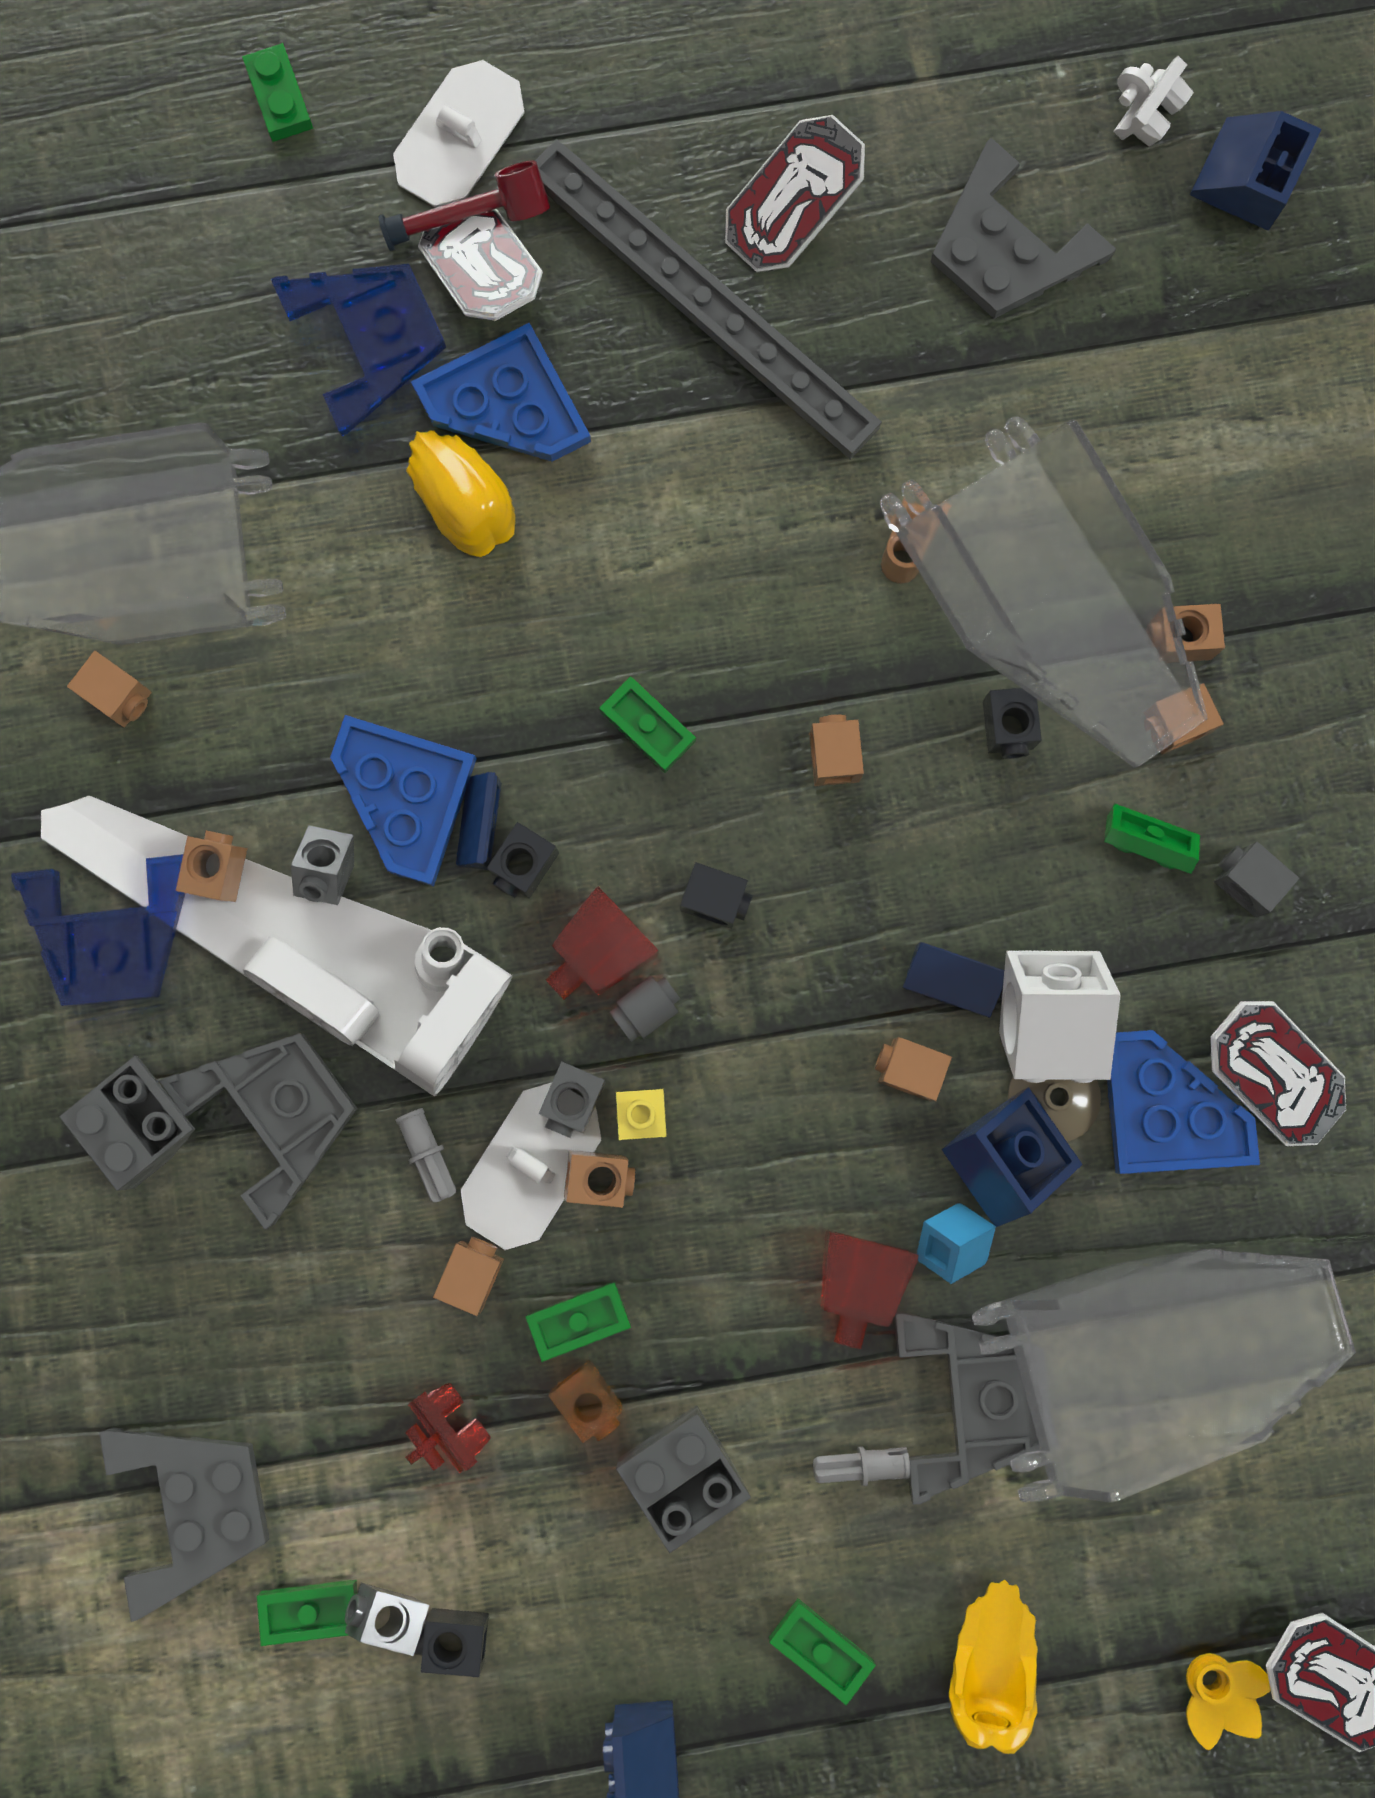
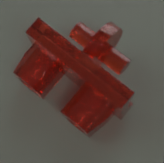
(459, 1446)

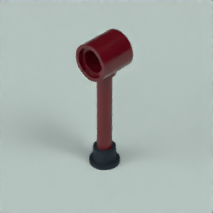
(518, 191)

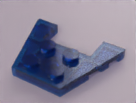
(384, 323)
(105, 952)

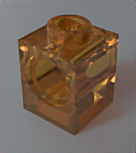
(587, 1380)

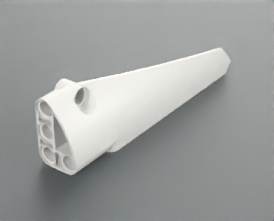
(335, 964)

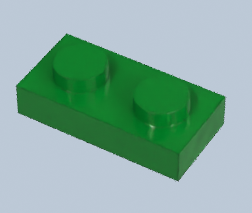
(277, 92)
(647, 724)
(1152, 838)
(578, 1321)
(304, 1612)
(822, 1651)

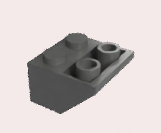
(128, 1125)
(682, 1479)

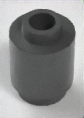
(645, 1007)

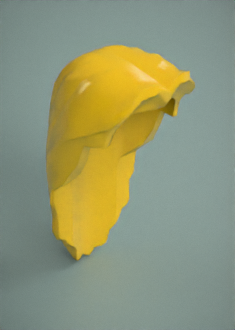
(461, 493)
(995, 1671)

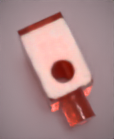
(599, 948)
(862, 1283)

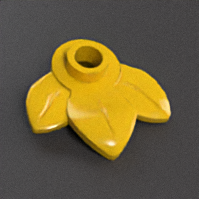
(1227, 1702)

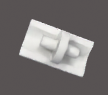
(1148, 93)

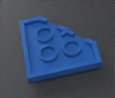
(505, 397)
(404, 793)
(1171, 1112)

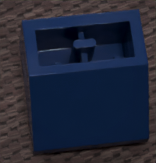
(1256, 165)
(641, 1751)

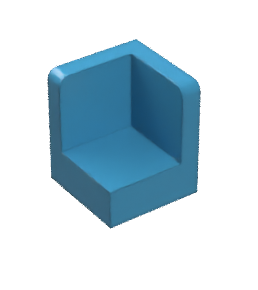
(955, 1242)

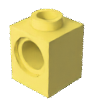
(641, 1114)

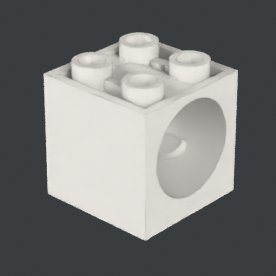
(1058, 1015)

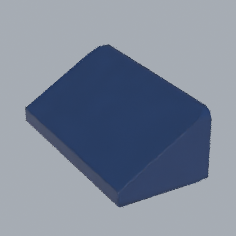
(479, 821)
(954, 979)

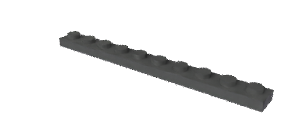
(706, 300)

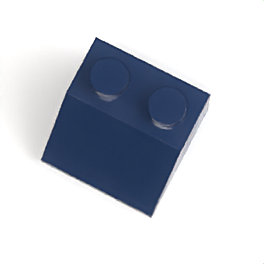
(1012, 1158)

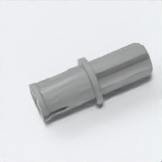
(426, 1155)
(863, 1466)

